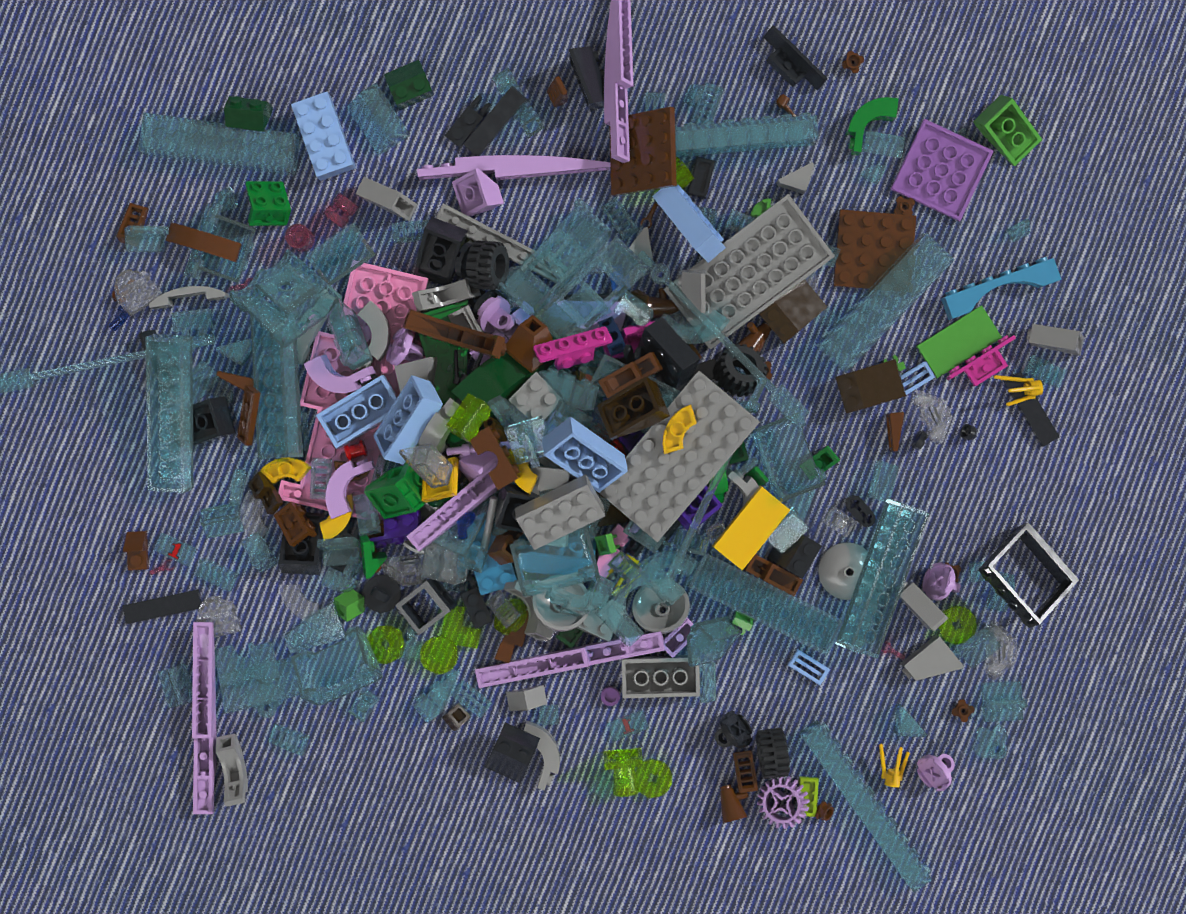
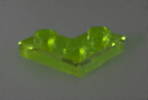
(460, 634)

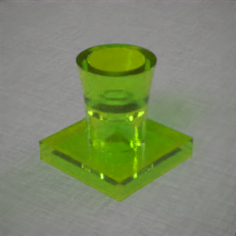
(624, 764)

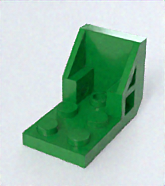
(396, 492)

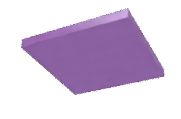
(941, 170)

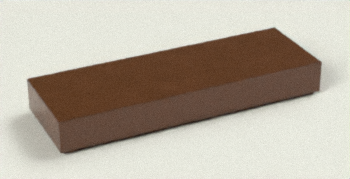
(248, 415)

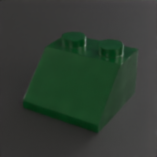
(408, 84)
(247, 113)

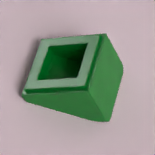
(757, 475)

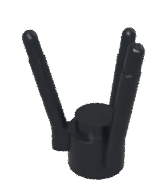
(457, 379)

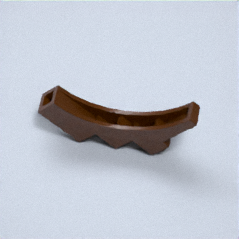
(455, 334)

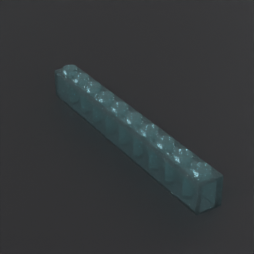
(866, 807)

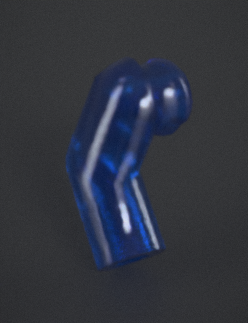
(119, 320)

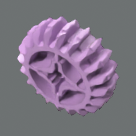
(788, 808)

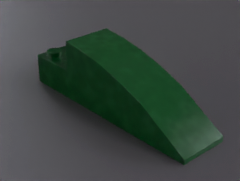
(490, 380)

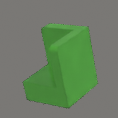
(349, 605)

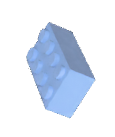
(323, 136)
(690, 221)
(358, 412)
(407, 418)
(584, 453)

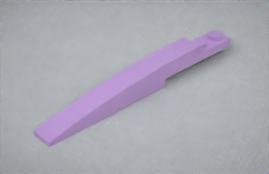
(618, 77)
(513, 166)
(449, 513)
(567, 659)
(204, 717)

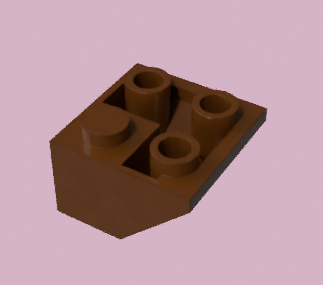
(524, 339)

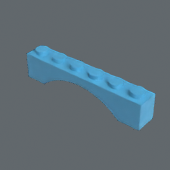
(1037, 275)

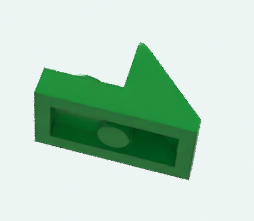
(825, 458)
(370, 560)

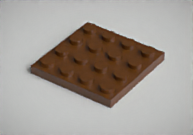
(651, 154)
(870, 245)

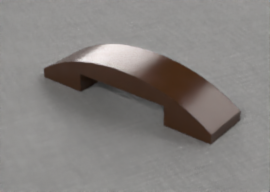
(203, 242)

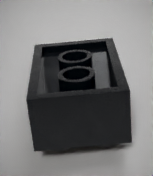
(439, 251)
(211, 420)
(305, 556)
(512, 752)

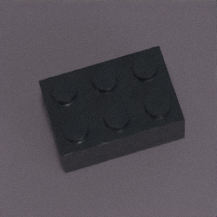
(671, 351)

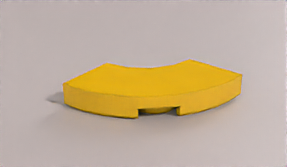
(676, 429)
(285, 468)
(527, 477)
(333, 527)

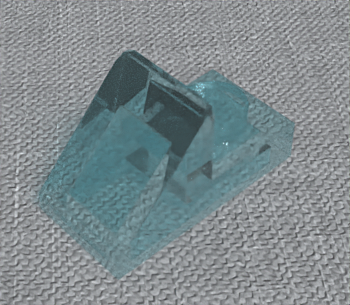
(259, 552)
(364, 704)

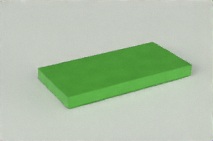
(959, 341)

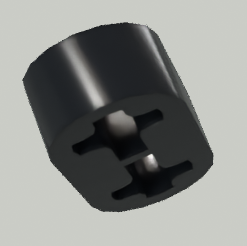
(863, 508)

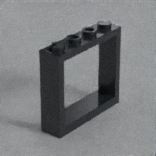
(1047, 557)

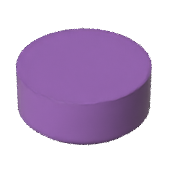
(610, 696)

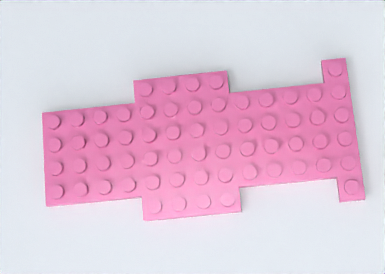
(393, 295)

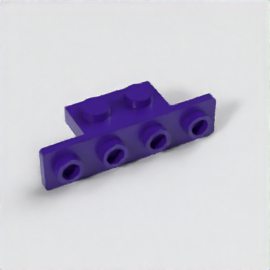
(397, 529)

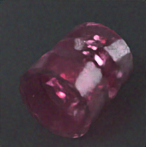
(343, 204)
(300, 237)

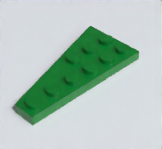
(445, 354)

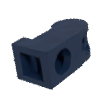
(618, 344)

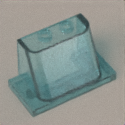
(227, 228)

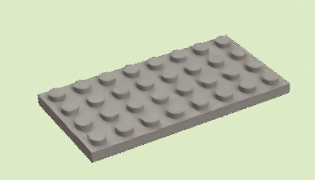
(759, 266)
(665, 484)

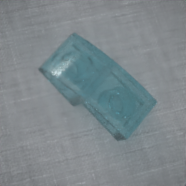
(1045, 371)

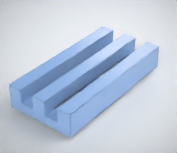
(927, 370)
(822, 675)

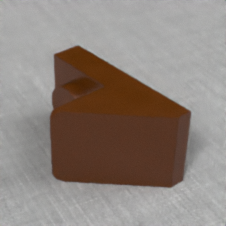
(137, 550)

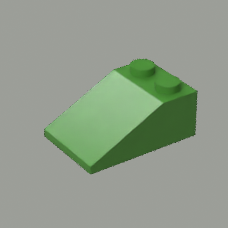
(1007, 129)

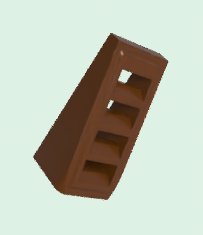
(557, 92)
(126, 220)
(236, 380)
(894, 427)
(746, 788)

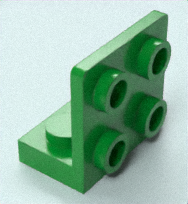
(268, 203)

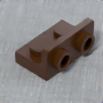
(294, 523)

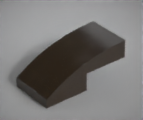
(264, 490)

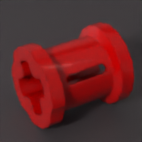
(355, 450)

